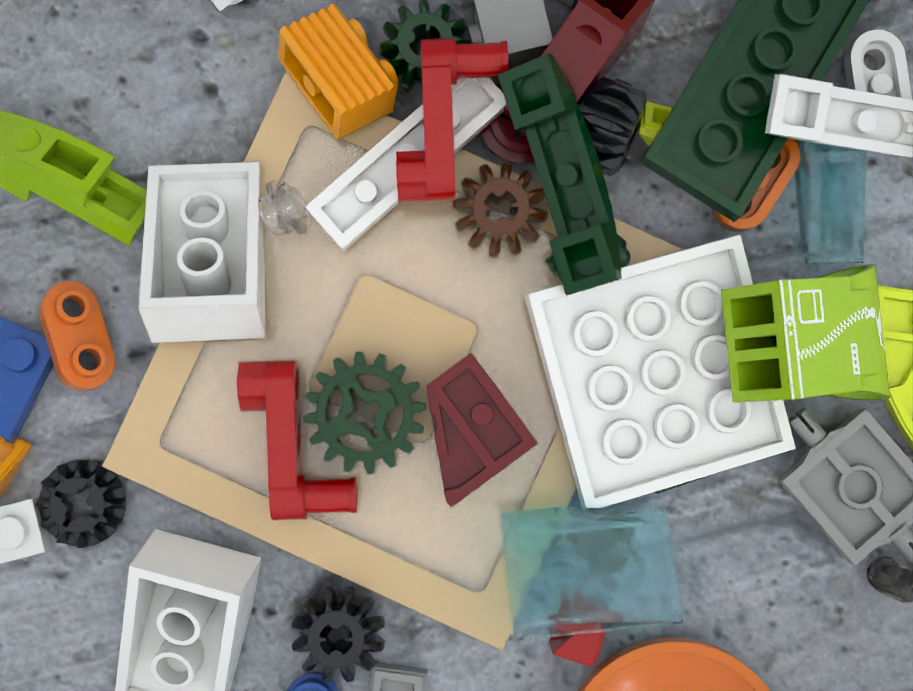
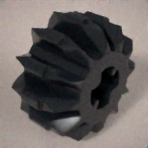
(613, 117)
(341, 653)

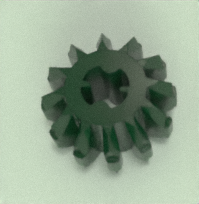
(404, 36)

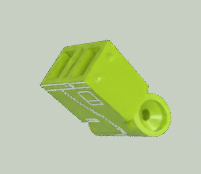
(807, 338)

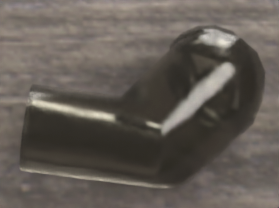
(891, 579)

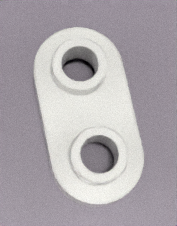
(892, 71)

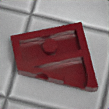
(473, 428)

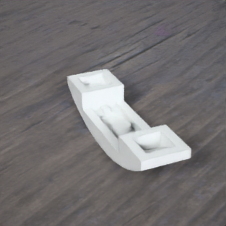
(840, 116)

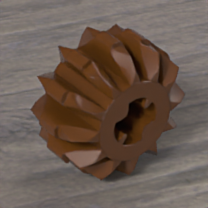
(496, 191)

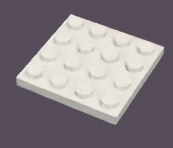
(648, 376)

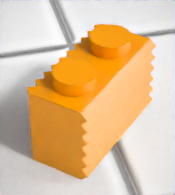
(337, 70)

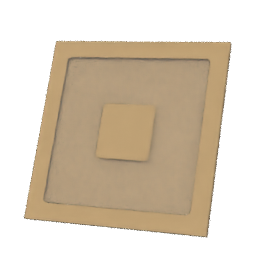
(395, 292)

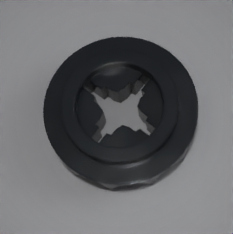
(105, 496)

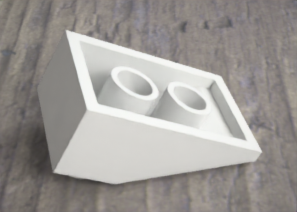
(203, 253)
(185, 615)

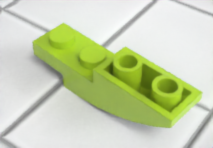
(69, 175)

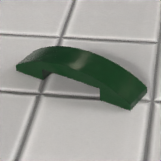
(568, 171)

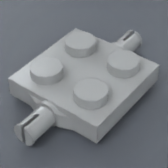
(853, 485)

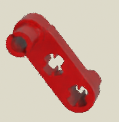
(431, 172)
(276, 389)

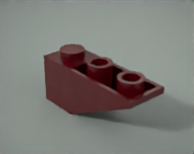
(595, 40)

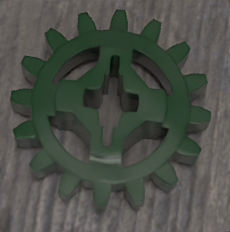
(333, 429)

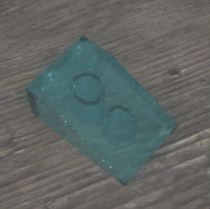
(588, 571)

